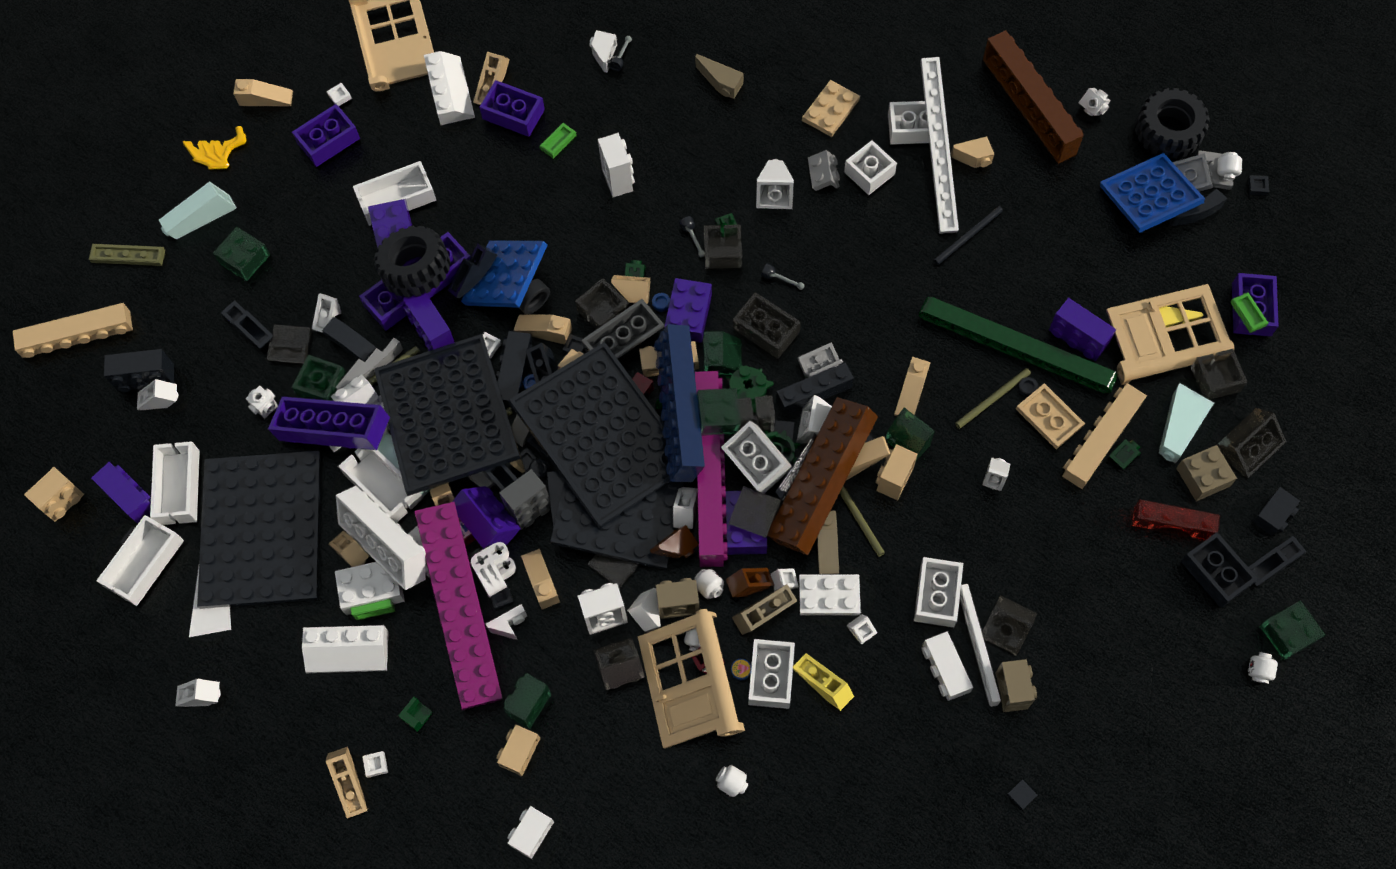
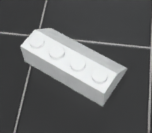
(449, 87)
(345, 649)

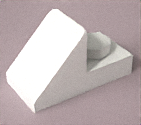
(326, 309)
(502, 624)

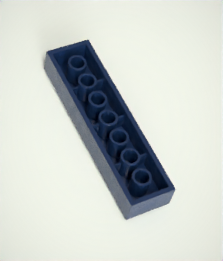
(679, 404)

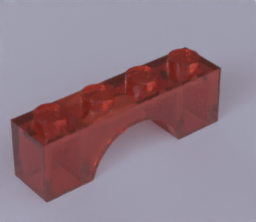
(1156, 515)

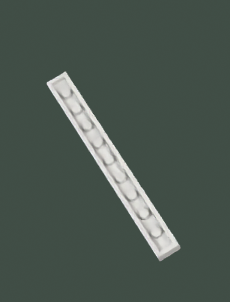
(939, 145)

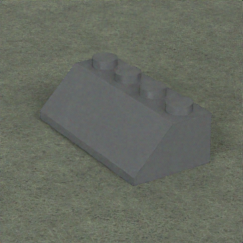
(625, 330)

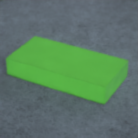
(557, 140)
(1249, 312)
(372, 609)

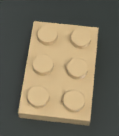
(830, 108)
(1050, 416)

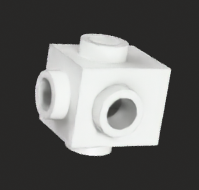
(1095, 102)
(261, 401)

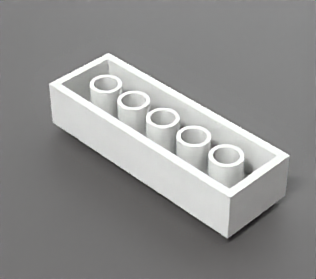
(381, 537)

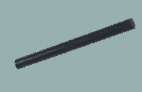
(970, 233)

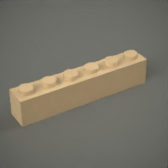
(72, 330)
(1104, 435)

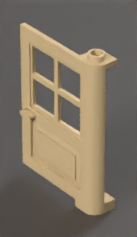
(397, 58)
(1146, 339)
(696, 704)

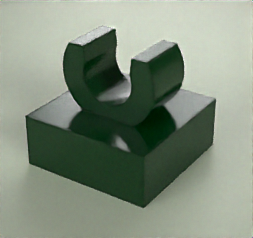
(725, 220)

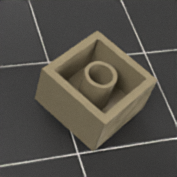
(1206, 473)
(677, 598)
(1015, 685)

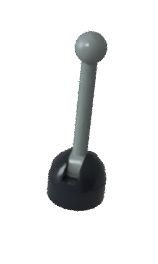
(617, 59)
(687, 225)
(770, 272)

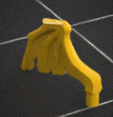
(214, 154)

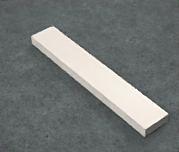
(979, 646)

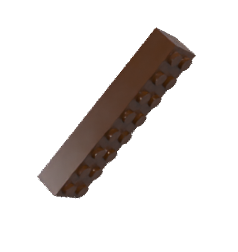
(1032, 97)
(822, 475)

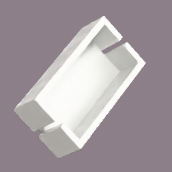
(404, 183)
(380, 482)
(175, 483)
(140, 560)

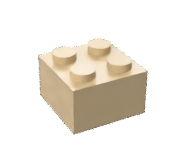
(896, 471)
(54, 494)

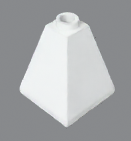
(774, 186)
(812, 418)

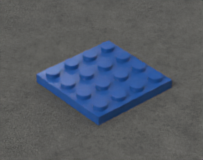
(1152, 192)
(508, 276)

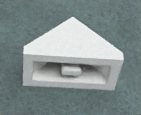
(646, 610)

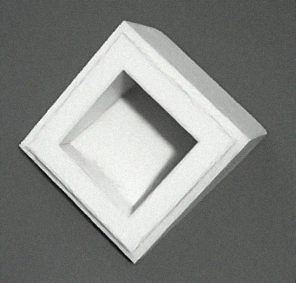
(784, 576)
(862, 628)

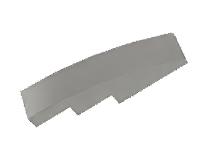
(375, 360)

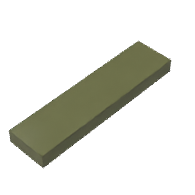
(127, 254)

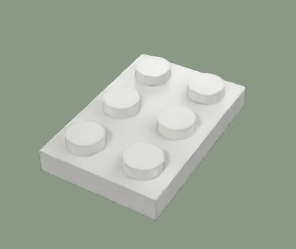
(829, 594)

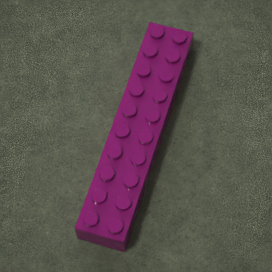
(712, 489)
(458, 606)

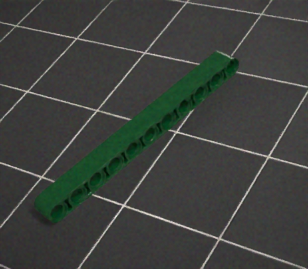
(1018, 345)

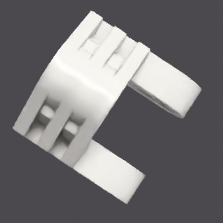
(492, 571)

